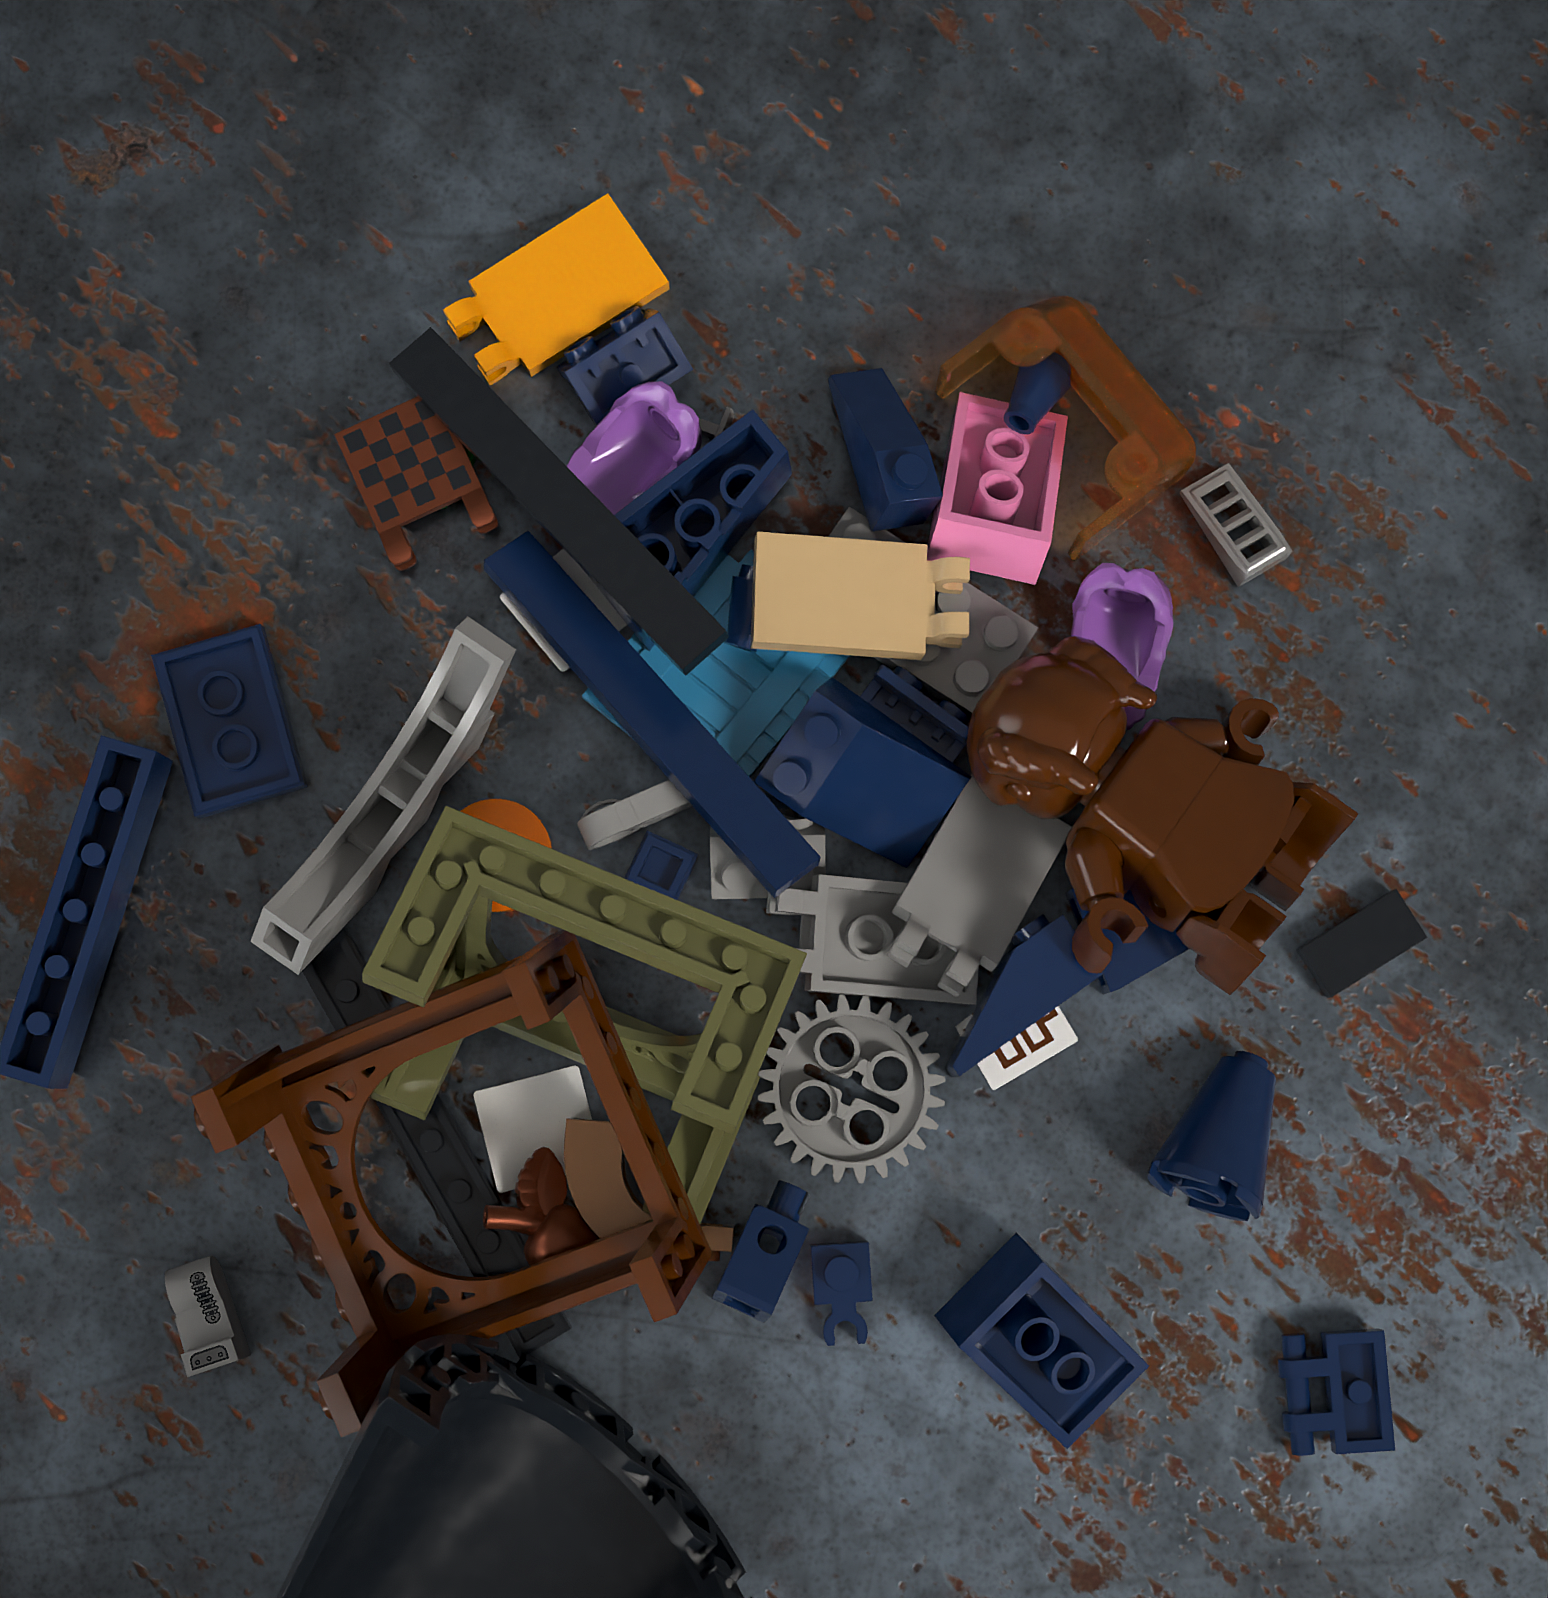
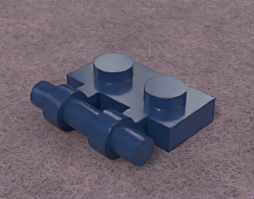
(1355, 1392)

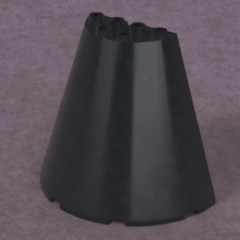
(504, 1488)

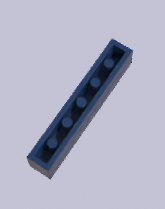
(83, 914)

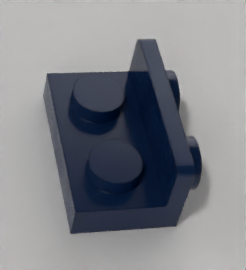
(631, 354)

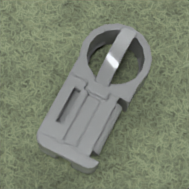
(630, 814)

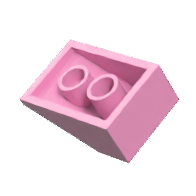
(998, 491)

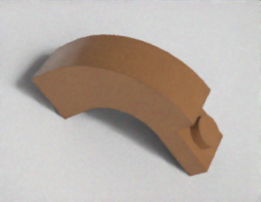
(601, 1187)

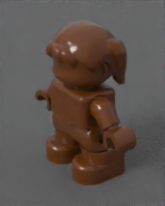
(1170, 818)

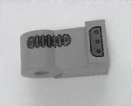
(205, 1316)

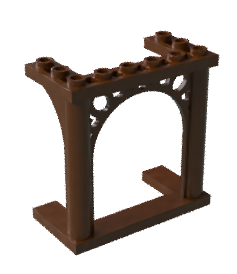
(273, 1094)

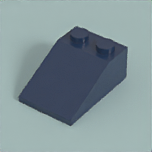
(862, 775)
(1023, 989)
(1040, 1341)

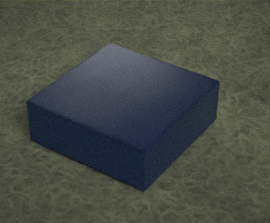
(661, 865)

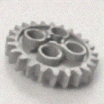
(829, 1137)

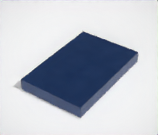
(229, 721)

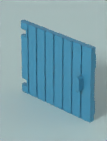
(736, 693)

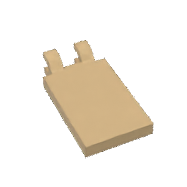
(853, 597)

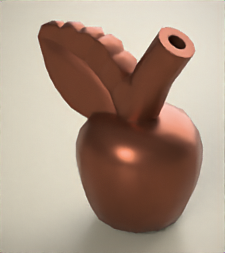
(541, 1210)

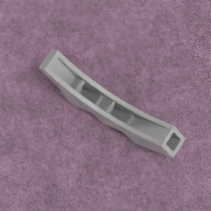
(393, 802)

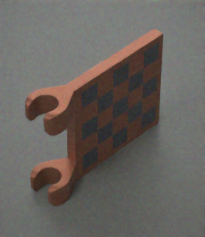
(408, 469)

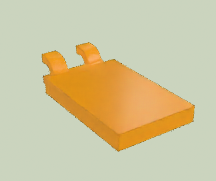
(557, 291)

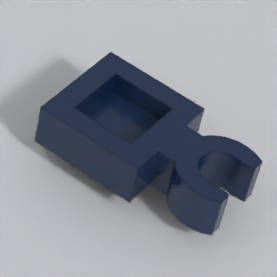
(841, 1279)

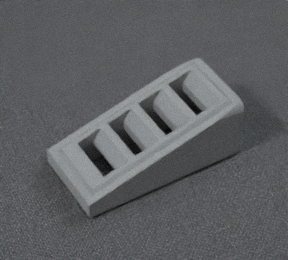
(1229, 551)

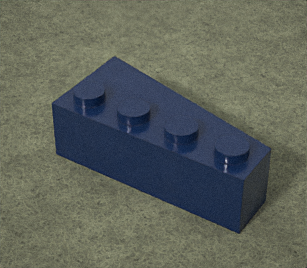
(707, 504)

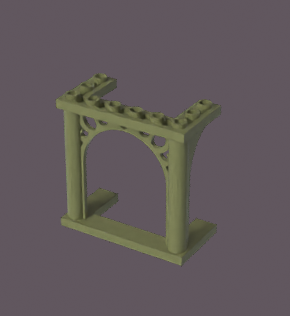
(445, 936)

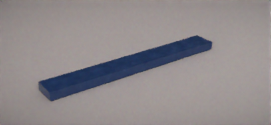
(652, 714)

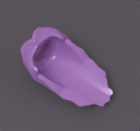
(636, 444)
(1128, 618)

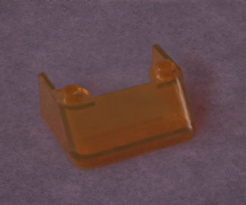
(1151, 441)

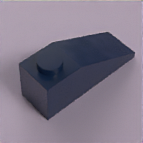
(885, 450)

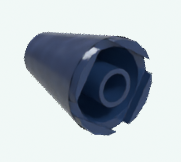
(1222, 1141)

